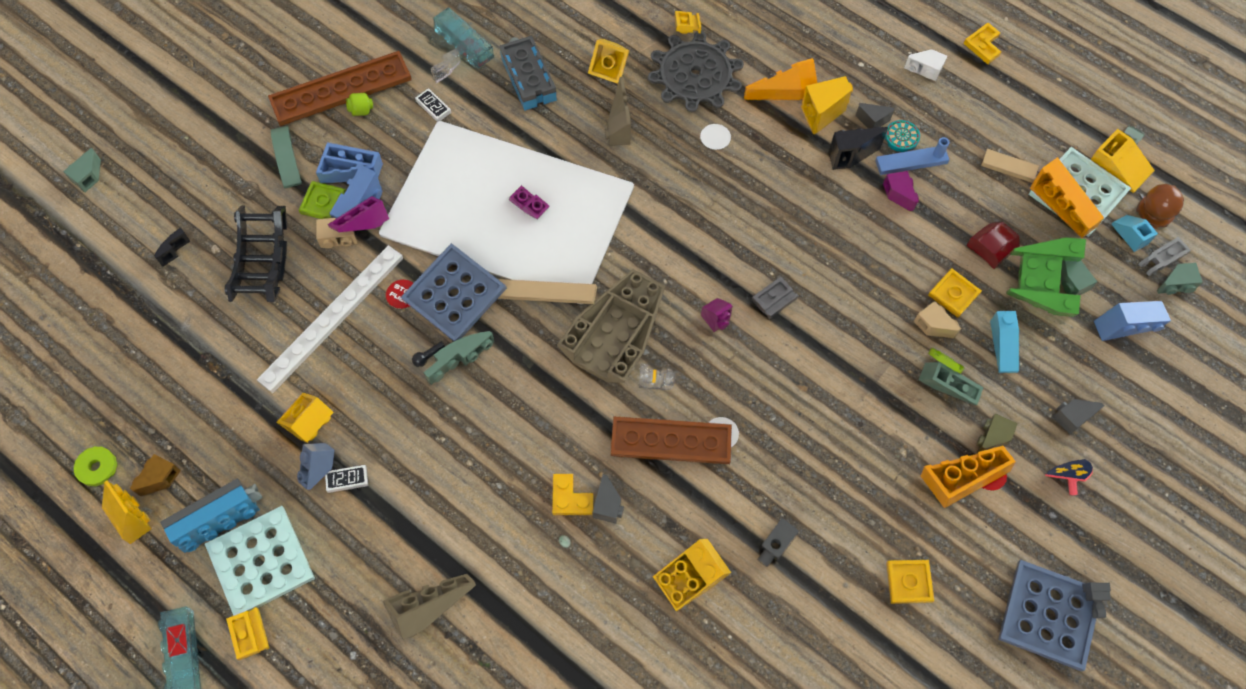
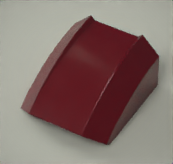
(994, 243)

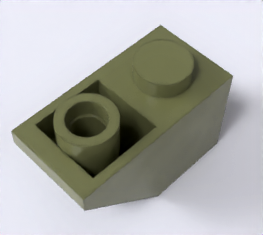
(997, 433)

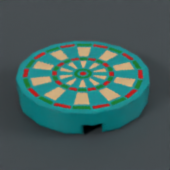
(902, 136)

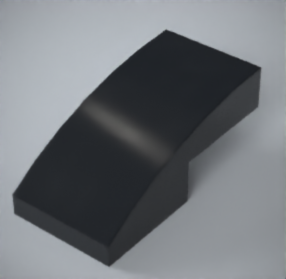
(166, 251)

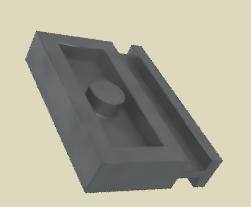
(775, 297)

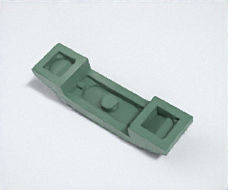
(285, 156)

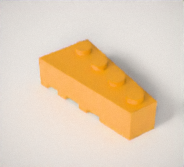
(1066, 198)
(965, 475)

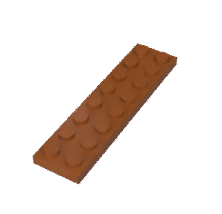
(336, 87)

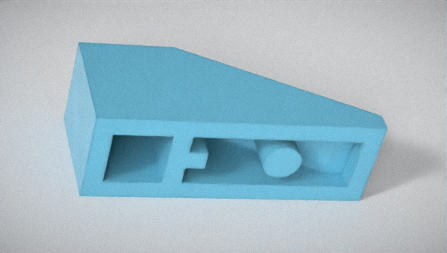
(1006, 341)

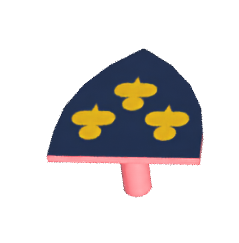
(1073, 471)

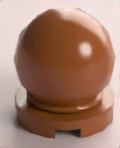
(1161, 205)

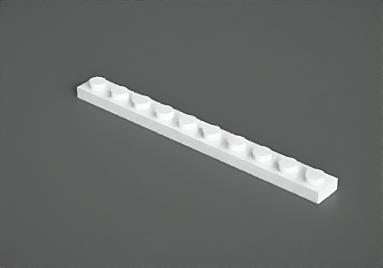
(329, 319)

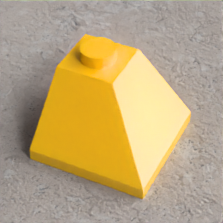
(608, 60)

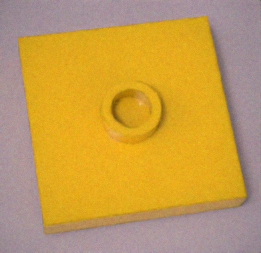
(954, 293)
(910, 581)

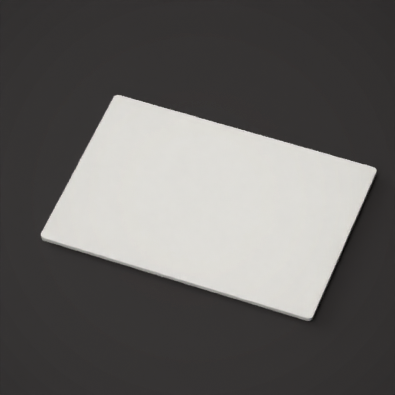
(463, 195)

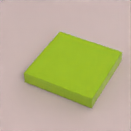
(320, 200)

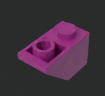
(900, 190)
(717, 314)

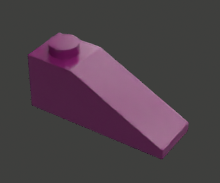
(364, 216)

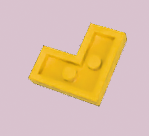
(981, 43)
(567, 502)

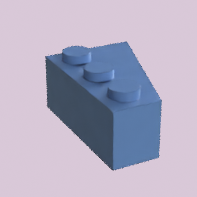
(340, 161)

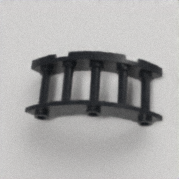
(277, 258)

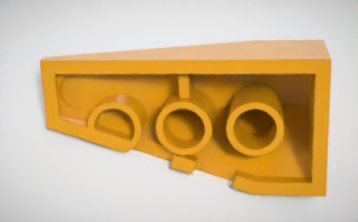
(784, 85)

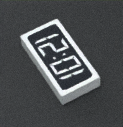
(433, 105)
(346, 478)

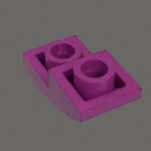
(528, 203)

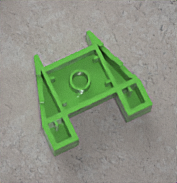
(1041, 275)

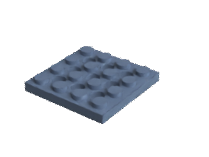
(453, 280)
(1032, 641)

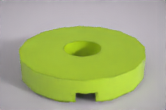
(946, 360)
(87, 458)

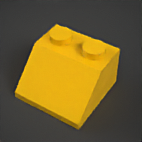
(305, 417)

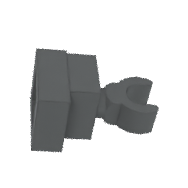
(1097, 593)

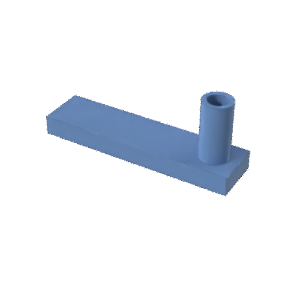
(914, 159)

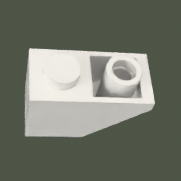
(926, 63)

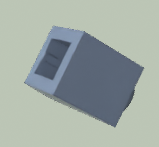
(315, 464)

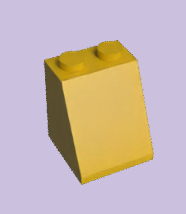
(825, 102)

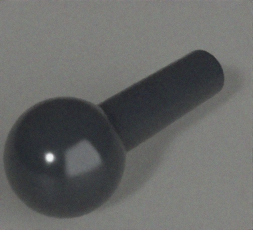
(420, 359)

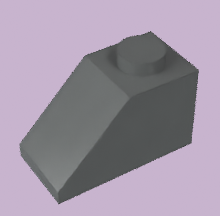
(1076, 413)
(607, 502)

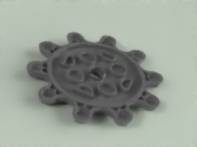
(701, 56)

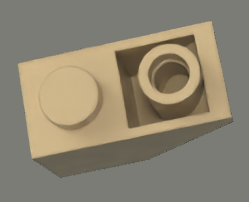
(330, 238)
(936, 322)

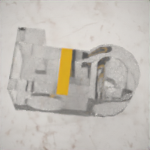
(656, 379)

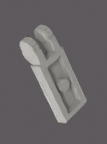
(1166, 255)

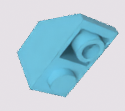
(1135, 231)

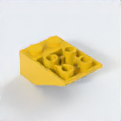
(1123, 160)
(124, 513)
(691, 574)

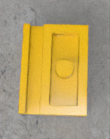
(686, 22)
(247, 633)

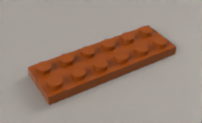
(671, 440)

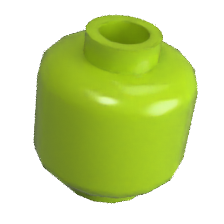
(359, 104)

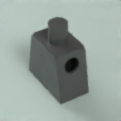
(783, 535)

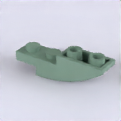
(464, 350)

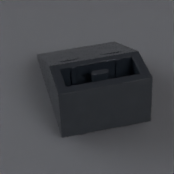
(854, 146)

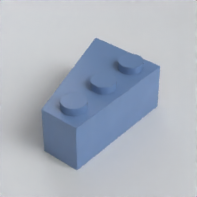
(360, 188)
(1132, 319)

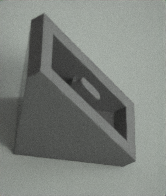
(874, 115)

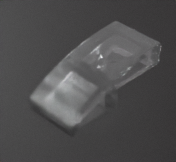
(445, 68)

